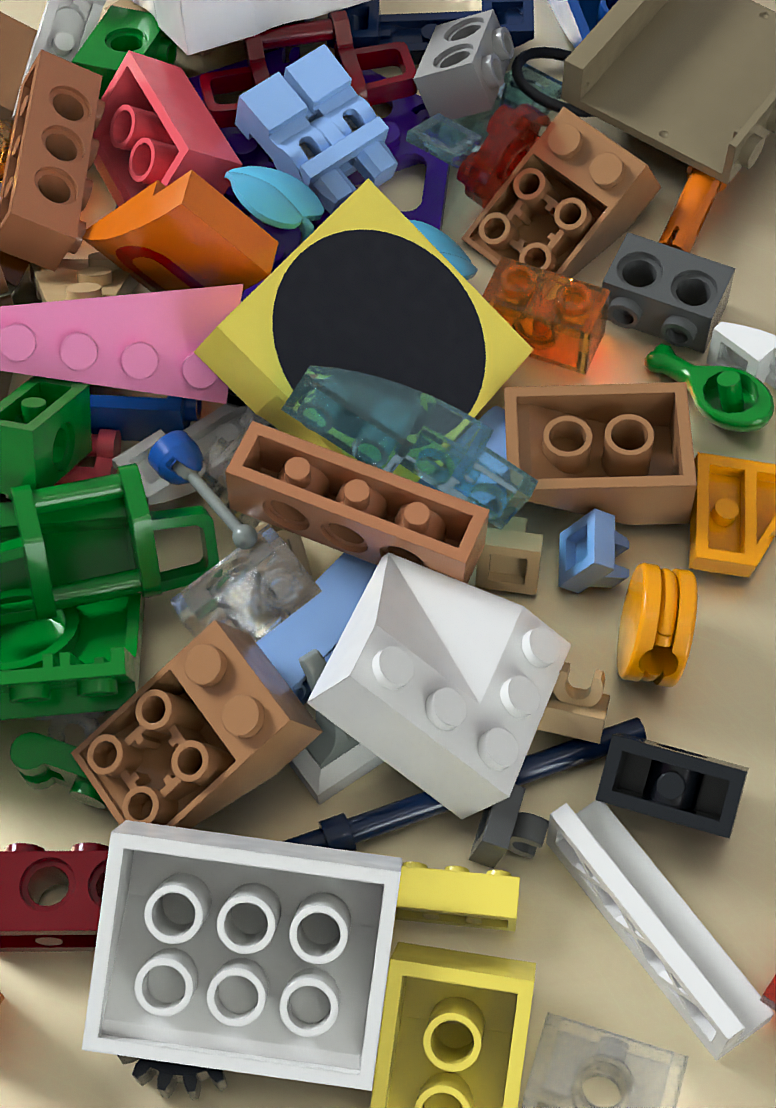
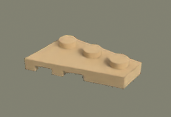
(81, 279)

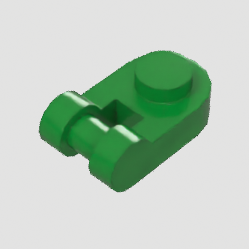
(49, 761)

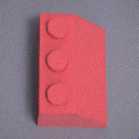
(157, 131)

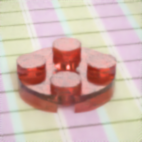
(509, 140)

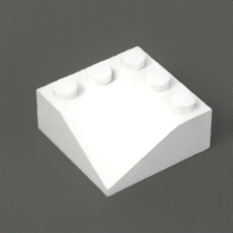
(441, 682)

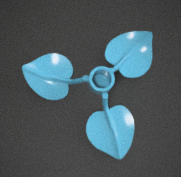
(290, 204)

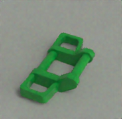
(143, 579)

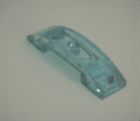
(458, 138)

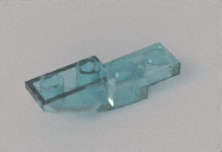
(399, 425)

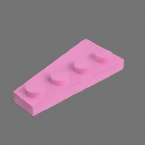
(121, 340)

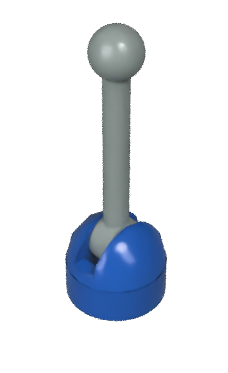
(178, 462)

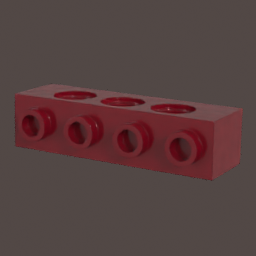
(62, 927)

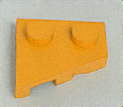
(731, 514)

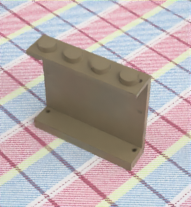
(682, 78)

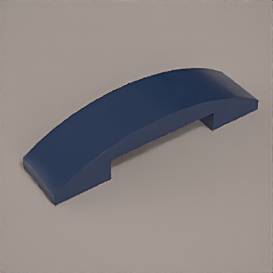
(416, 29)

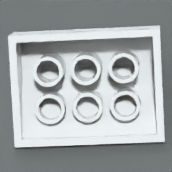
(242, 954)

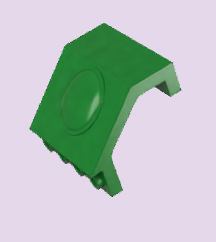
(89, 651)

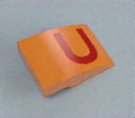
(184, 238)

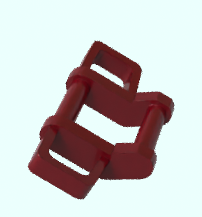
(352, 60)

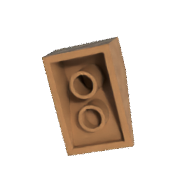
(606, 448)

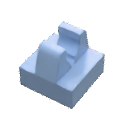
(589, 553)

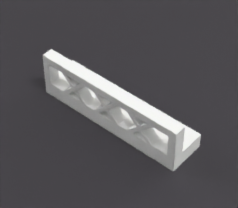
(657, 927)

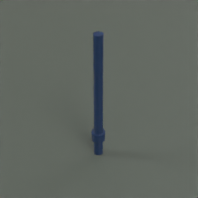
(345, 832)

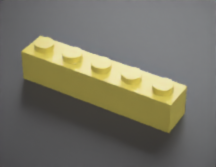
(458, 897)

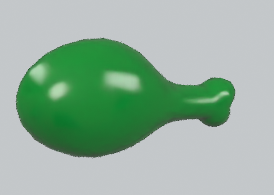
(720, 393)

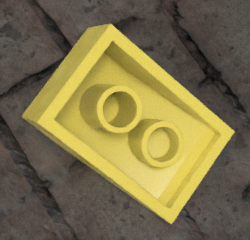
(452, 1030)

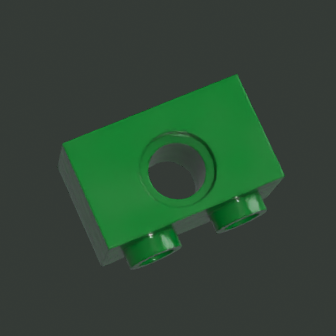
(117, 33)
(43, 432)

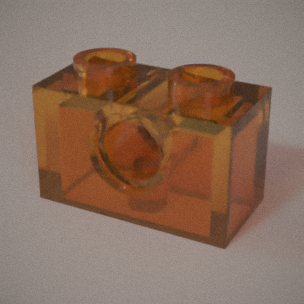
(551, 312)

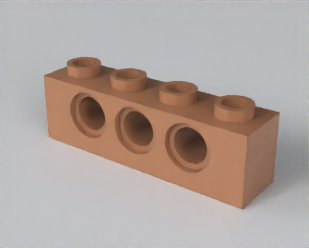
(49, 161)
(352, 504)

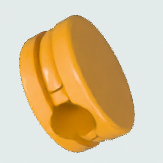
(657, 625)

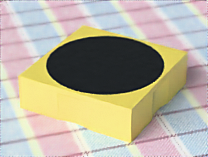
(367, 301)

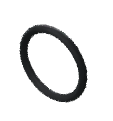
(530, 91)

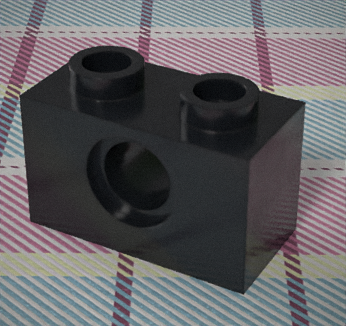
(672, 784)

